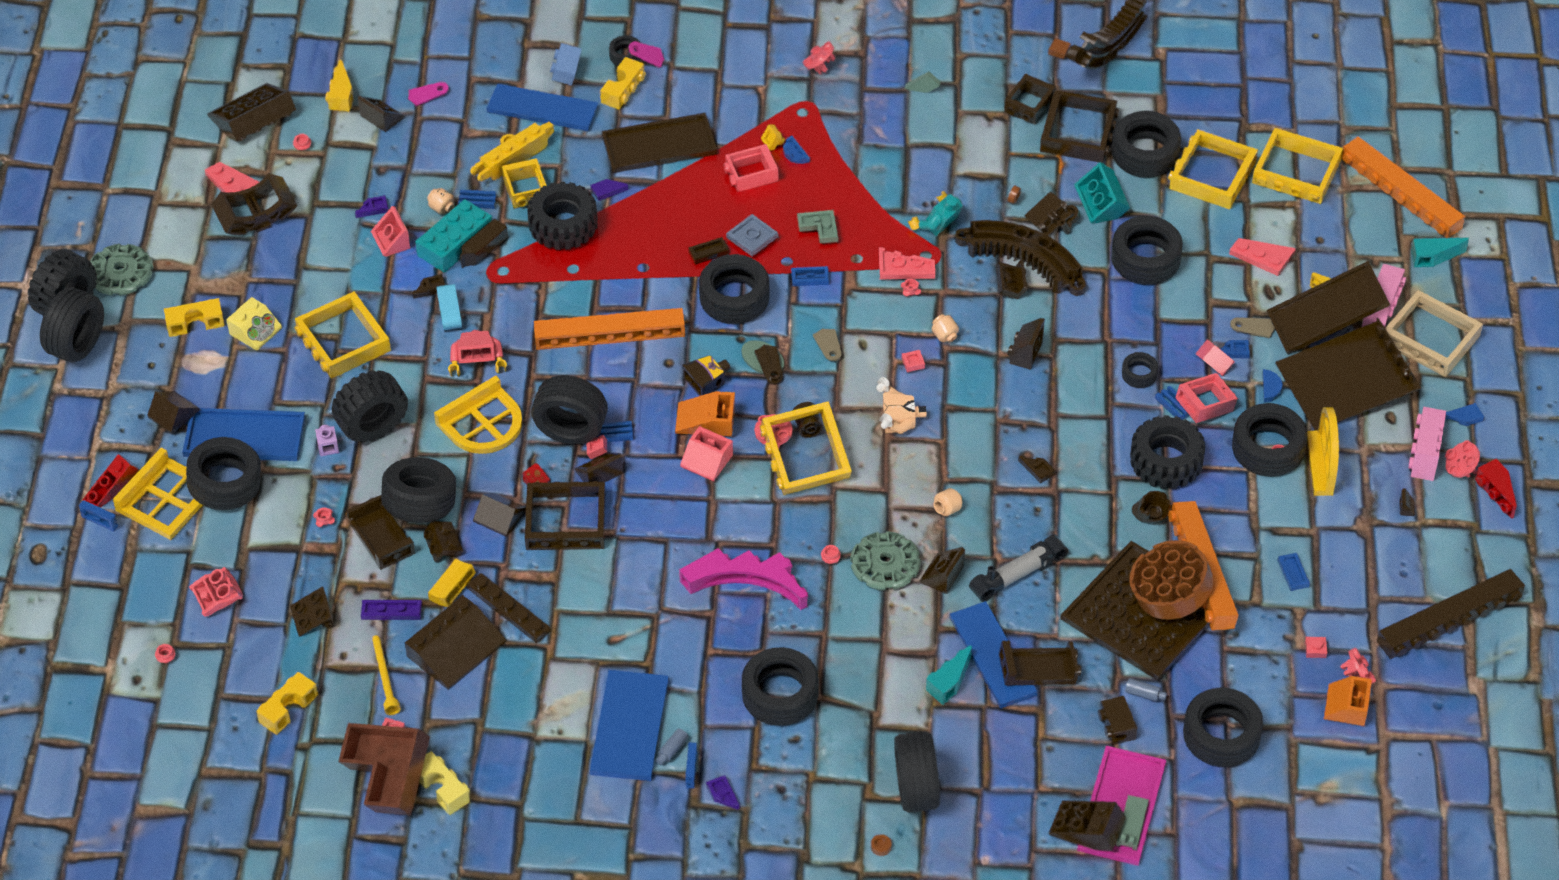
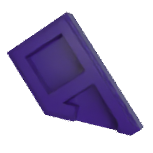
(607, 188)
(372, 206)
(722, 792)

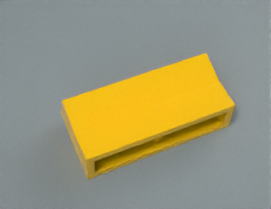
(451, 583)

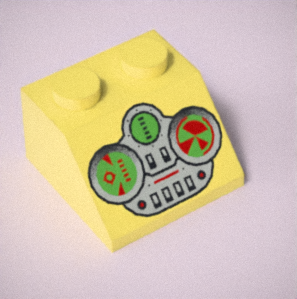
(253, 324)

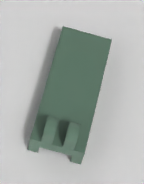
(1131, 829)

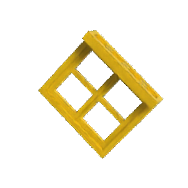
(143, 482)

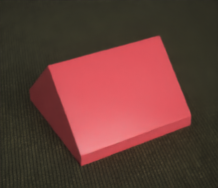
(391, 233)

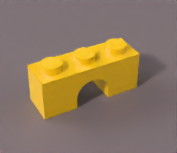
(629, 75)
(181, 316)
(297, 690)

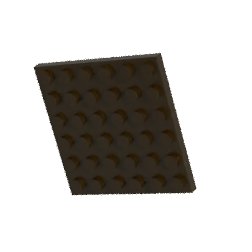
(1115, 620)

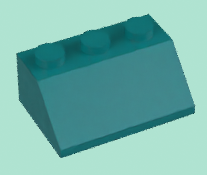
(1101, 194)

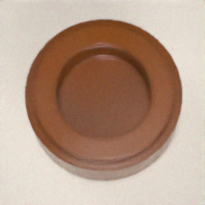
(1014, 194)
(881, 845)

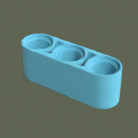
(449, 307)

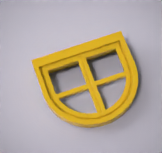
(469, 404)
(1324, 453)

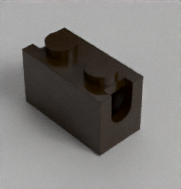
(1117, 720)

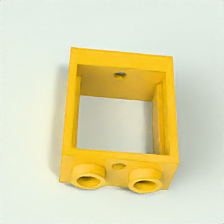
(513, 173)

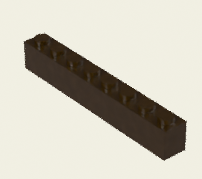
(1450, 614)

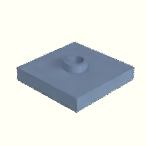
(752, 235)

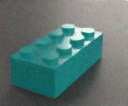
(444, 241)

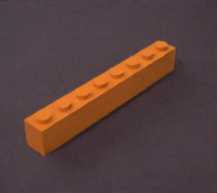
(1403, 187)
(609, 328)
(1189, 527)

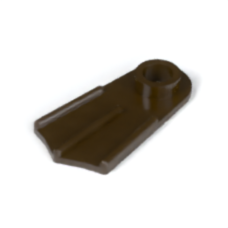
(769, 363)

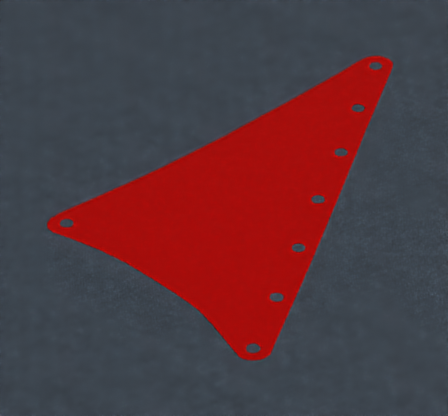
(703, 205)

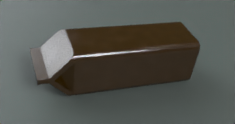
(483, 243)

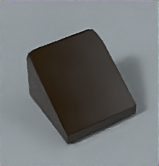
(1406, 504)

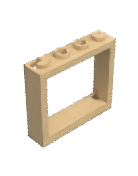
(1422, 353)

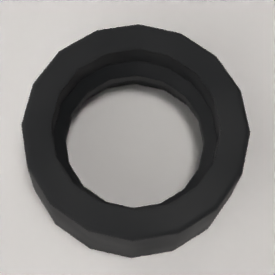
(619, 43)
(1135, 380)

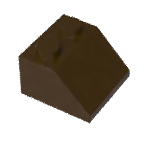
(1027, 344)

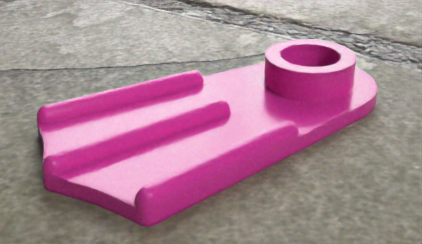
(647, 53)
(427, 93)

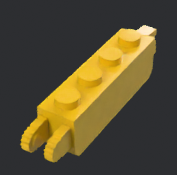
(514, 150)

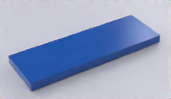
(542, 107)
(982, 631)

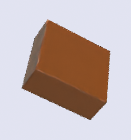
(1059, 48)

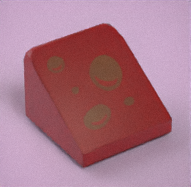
(535, 474)

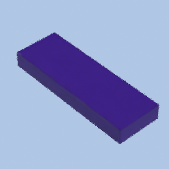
(391, 609)

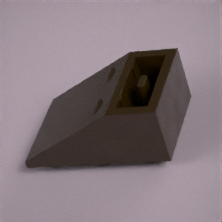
(1088, 823)

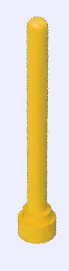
(391, 704)

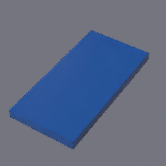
(270, 433)
(629, 725)

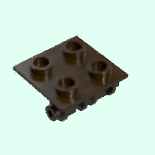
(1048, 212)
(312, 612)

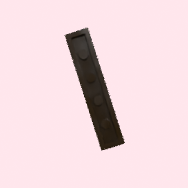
(508, 608)

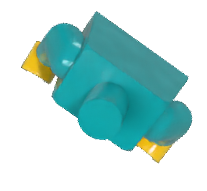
(941, 215)

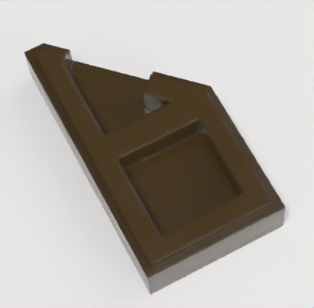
(428, 286)
(1038, 467)

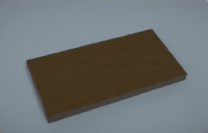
(659, 142)
(1328, 307)

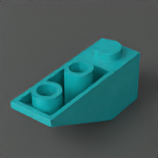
(1433, 251)
(948, 679)

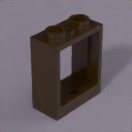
(1034, 87)

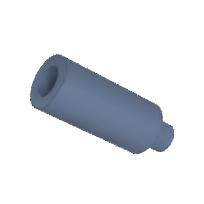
(1145, 690)
(672, 746)

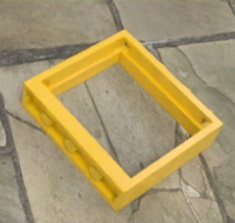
(1304, 146)
(1204, 191)
(354, 358)
(844, 470)

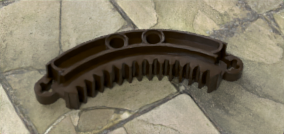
(1103, 45)
(1028, 245)

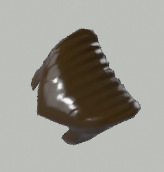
(1152, 507)

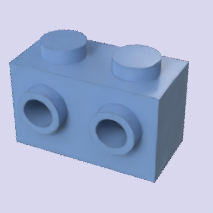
(566, 63)

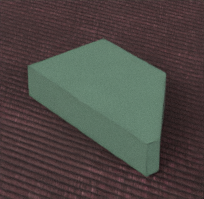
(923, 83)

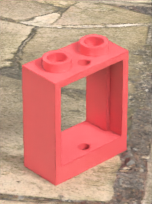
(748, 157)
(1195, 408)

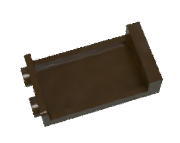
(380, 533)
(1039, 665)

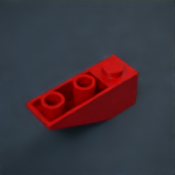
(111, 481)
(1497, 483)

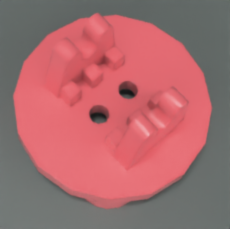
(819, 56)
(782, 432)
(1462, 459)
(1357, 666)

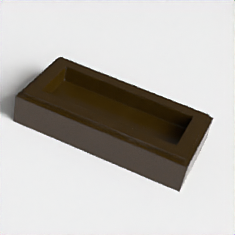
(708, 250)

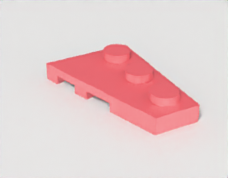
(229, 179)
(1263, 255)
(904, 267)

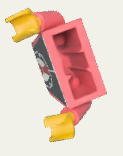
(476, 347)

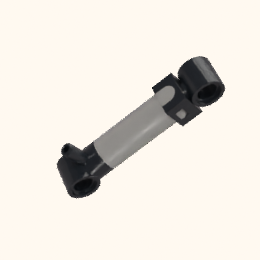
(1039, 557)

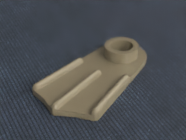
(1253, 326)
(828, 343)

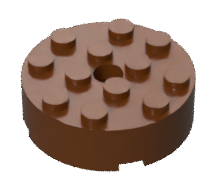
(1171, 579)

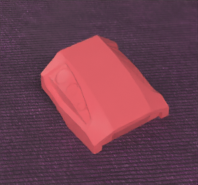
(216, 591)

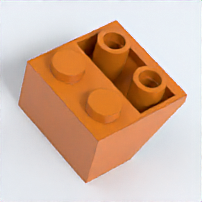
(1348, 700)

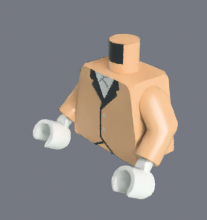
(898, 409)

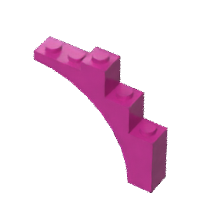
(746, 569)

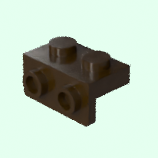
(1011, 279)
(442, 540)

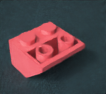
(707, 453)

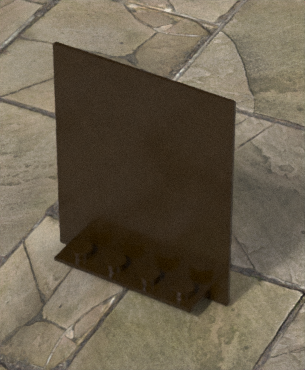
(1348, 374)

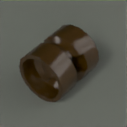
(808, 426)

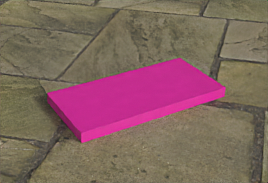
(1123, 775)

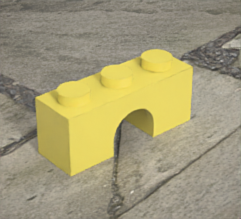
(453, 793)

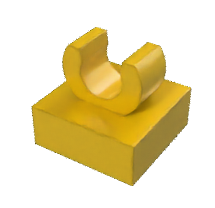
(772, 137)

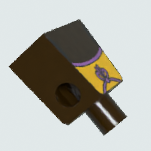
(705, 374)

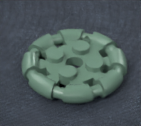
(122, 256)
(881, 569)

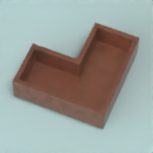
(394, 760)

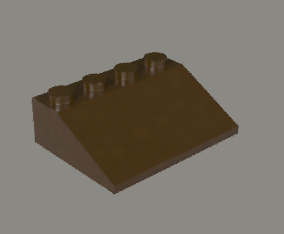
(253, 111)
(454, 642)

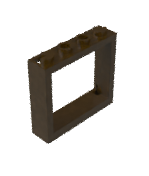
(1077, 149)
(565, 540)

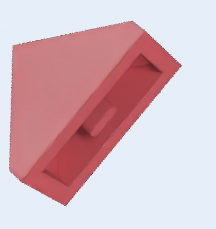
(1215, 357)

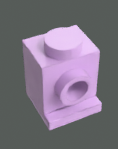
(327, 436)

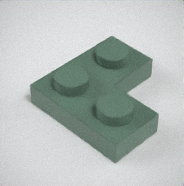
(822, 222)

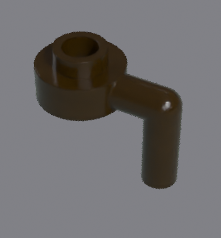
(1066, 225)

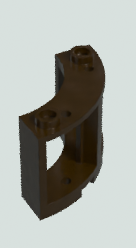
(258, 220)

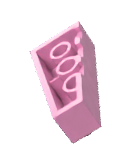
(1392, 283)
(1428, 443)

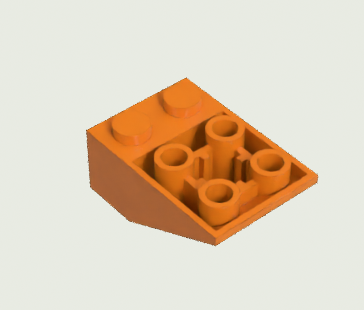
(709, 411)

